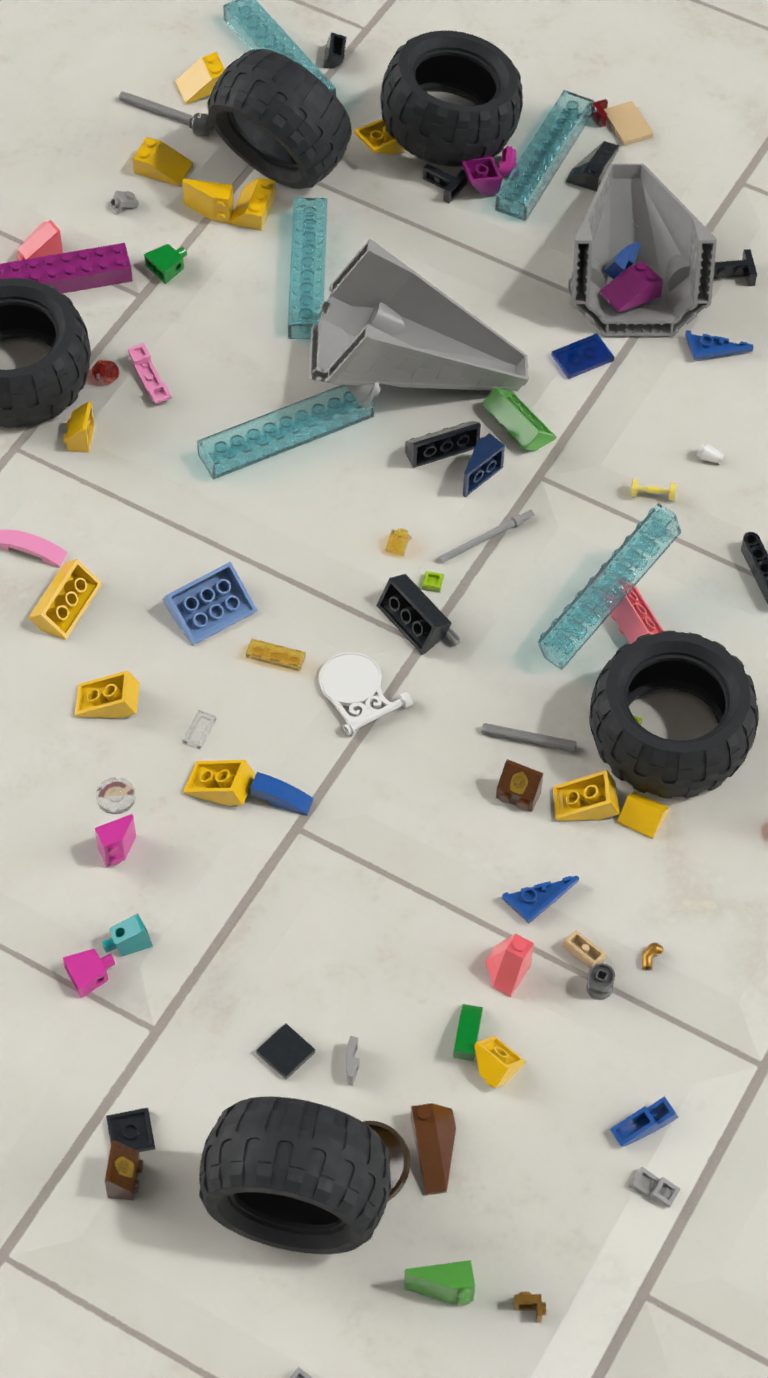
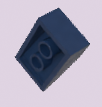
(484, 463)

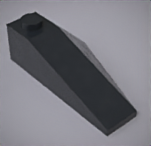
(593, 167)

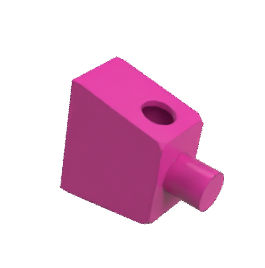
(87, 970)

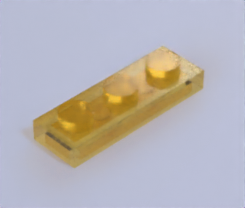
(275, 654)

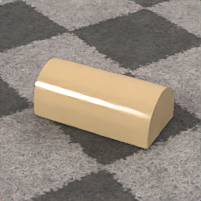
(584, 949)

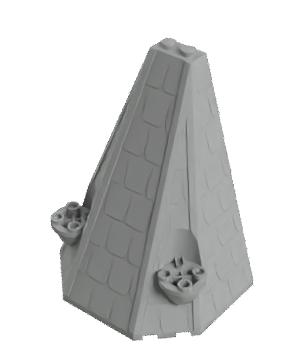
(671, 245)
(404, 332)

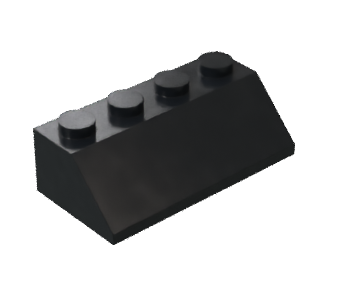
(442, 443)
(413, 613)

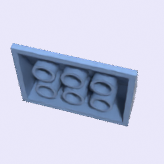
(210, 603)

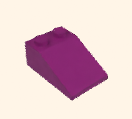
(633, 287)

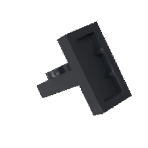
(450, 184)
(737, 268)

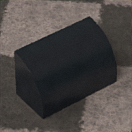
(334, 51)

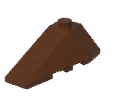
(434, 1139)

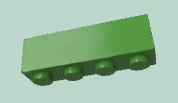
(518, 419)

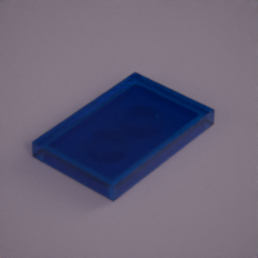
(582, 356)

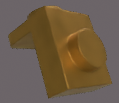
(526, 1301)

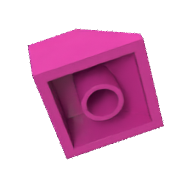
(116, 839)

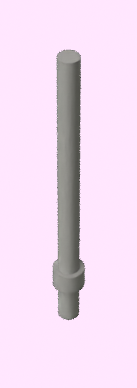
(515, 521)

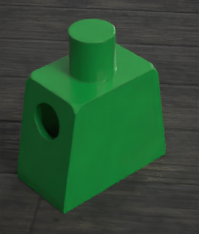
(165, 262)

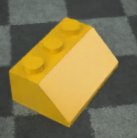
(254, 204)

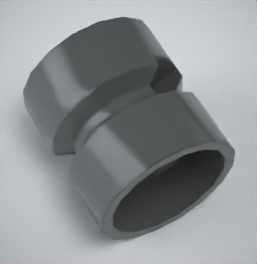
(600, 981)

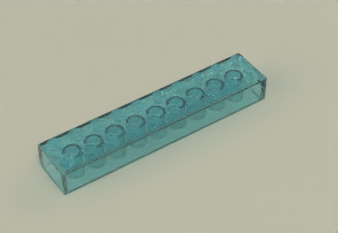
(261, 31)
(544, 155)
(307, 265)
(281, 430)
(609, 586)

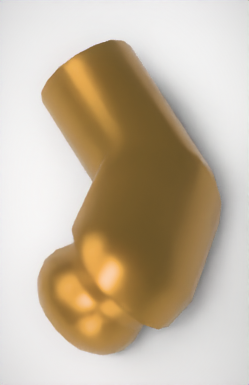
(647, 955)

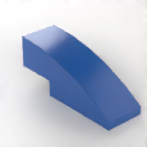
(622, 260)
(280, 794)
(644, 1122)

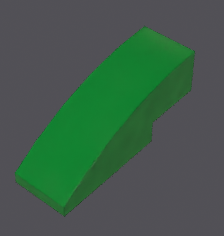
(467, 1032)

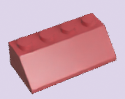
(635, 617)

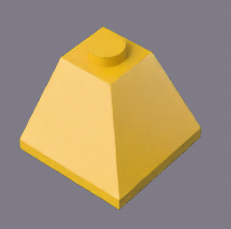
(496, 1061)

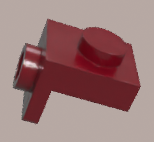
(599, 114)

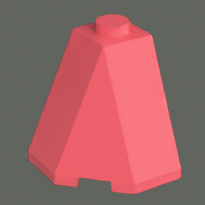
(42, 242)
(509, 963)

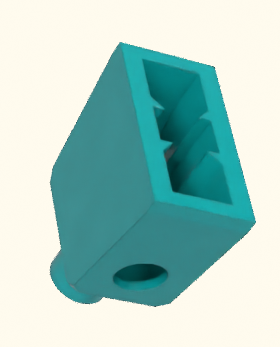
(128, 936)

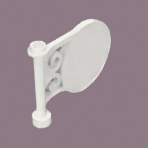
(356, 680)

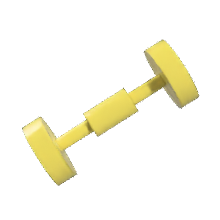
(653, 489)

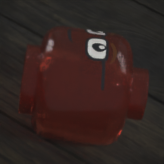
(105, 371)

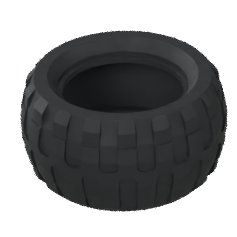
(458, 66)
(279, 118)
(53, 383)
(683, 664)
(295, 1175)

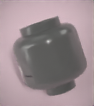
(201, 124)

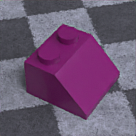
(483, 175)

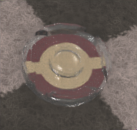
(115, 795)

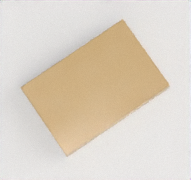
(628, 123)

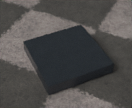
(285, 1051)
(132, 1129)

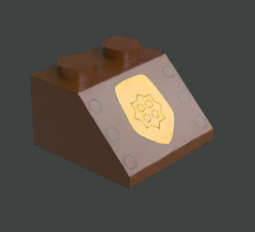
(519, 785)
(123, 1172)

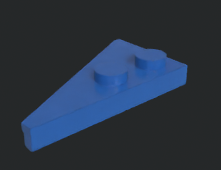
(714, 346)
(534, 900)

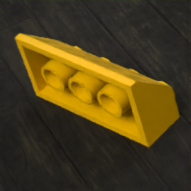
(65, 599)

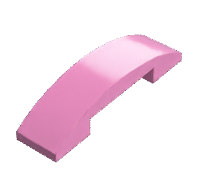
(147, 374)
(33, 545)

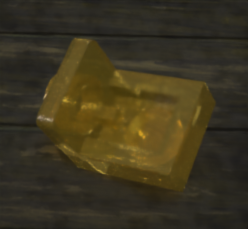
(398, 541)

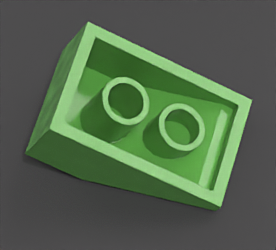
(444, 1282)

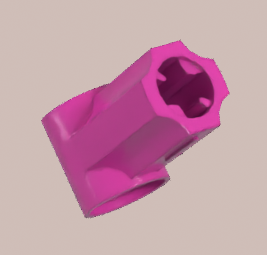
(507, 161)

